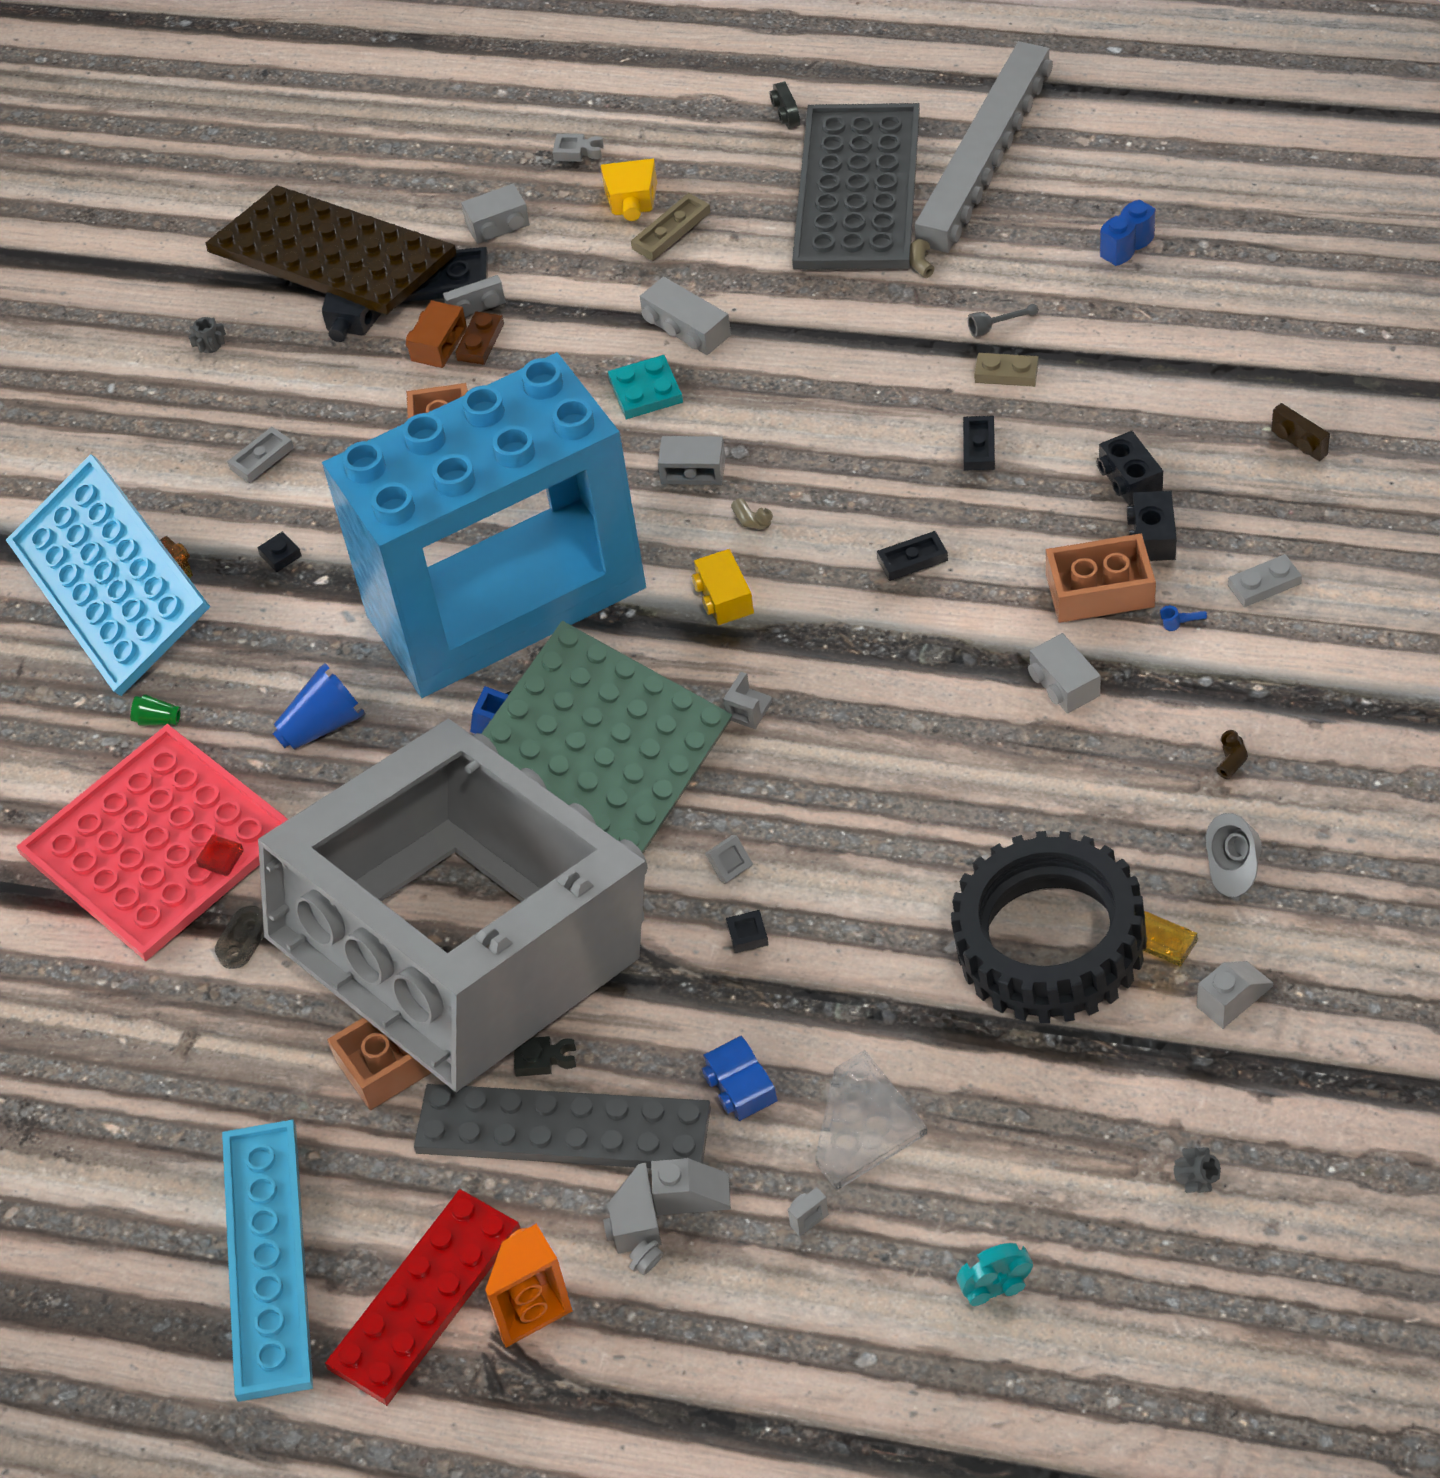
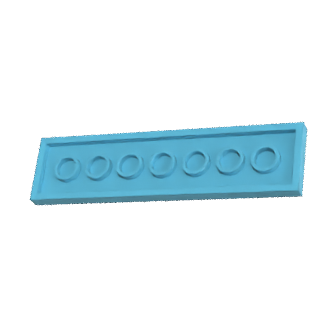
(266, 1261)

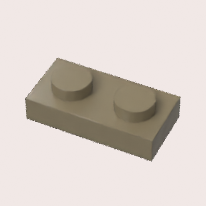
(1006, 369)

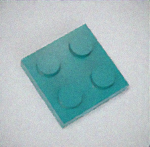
(645, 386)

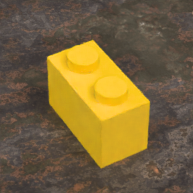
(723, 587)

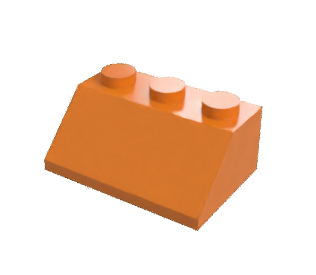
(526, 1286)

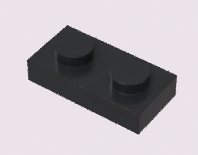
(978, 443)
(912, 555)

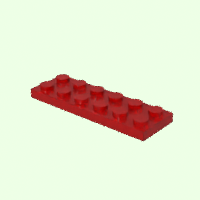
(421, 1297)

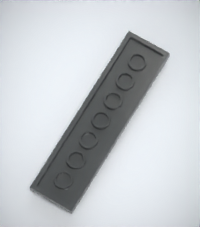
(560, 1126)

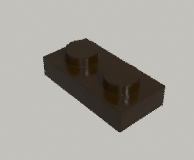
(1300, 432)

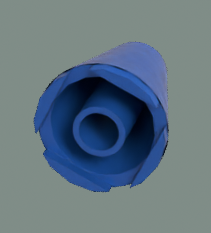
(316, 710)

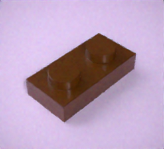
(479, 338)

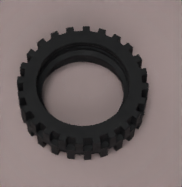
(1036, 866)

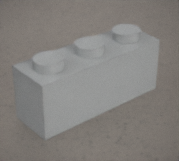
(685, 315)

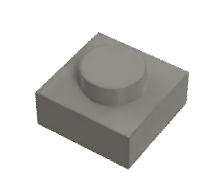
(729, 858)
(807, 1211)

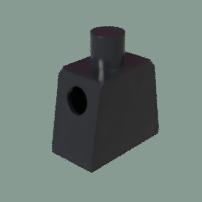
(346, 317)

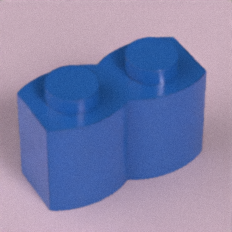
(1127, 232)
(739, 1077)

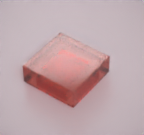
(220, 855)

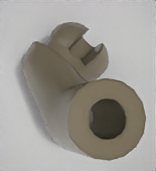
(918, 260)
(747, 518)

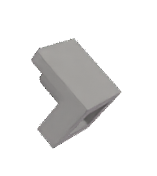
(746, 704)

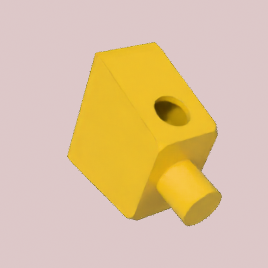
(630, 187)

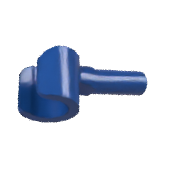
(1173, 619)

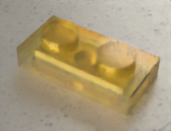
(1168, 939)

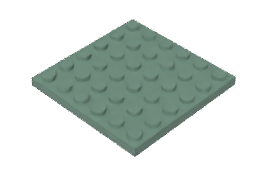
(606, 733)

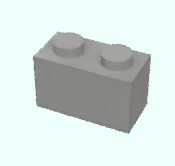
(495, 213)
(691, 460)
(1064, 673)

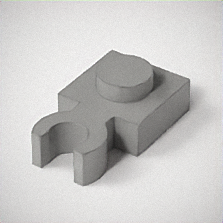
(574, 146)

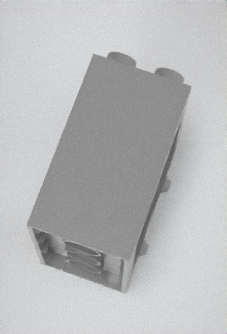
(398, 820)

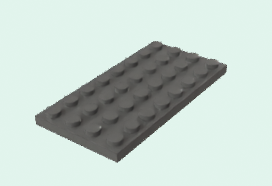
(857, 187)

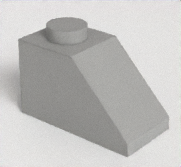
(1231, 991)
(688, 1187)
(632, 1213)

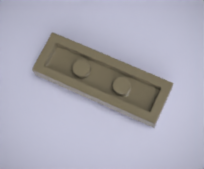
(670, 226)

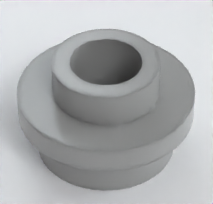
(645, 1256)

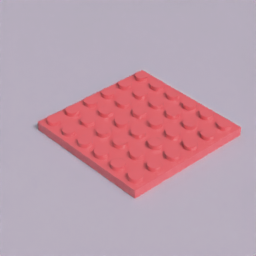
(136, 835)

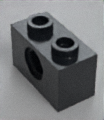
(1154, 518)

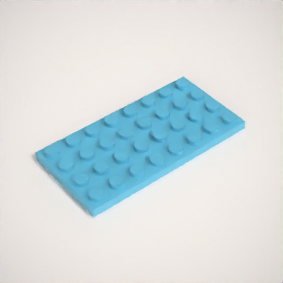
(107, 574)

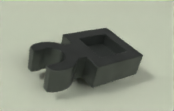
(539, 1055)

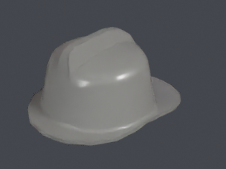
(1232, 854)

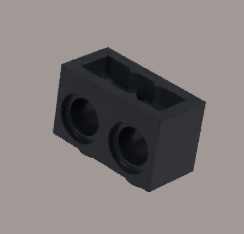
(1129, 466)

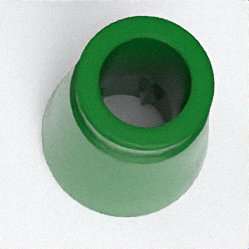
(152, 711)

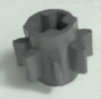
(207, 335)
(1197, 1169)

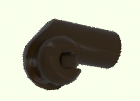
(1235, 754)

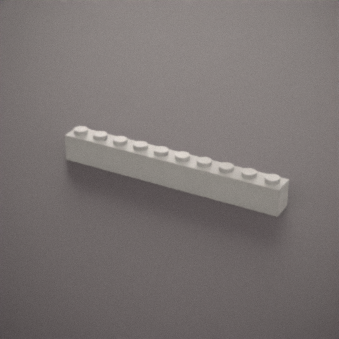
(983, 146)

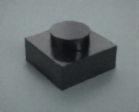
(279, 551)
(747, 931)

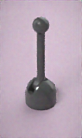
(981, 323)

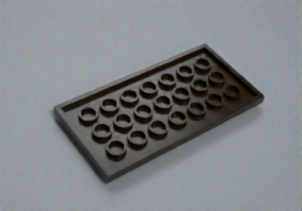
(331, 249)

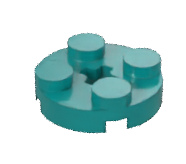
(998, 1272)

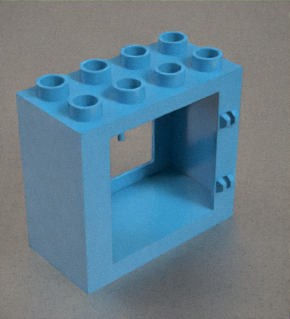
(461, 467)

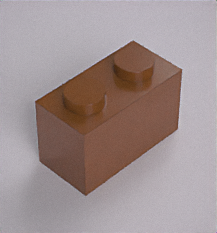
(436, 334)

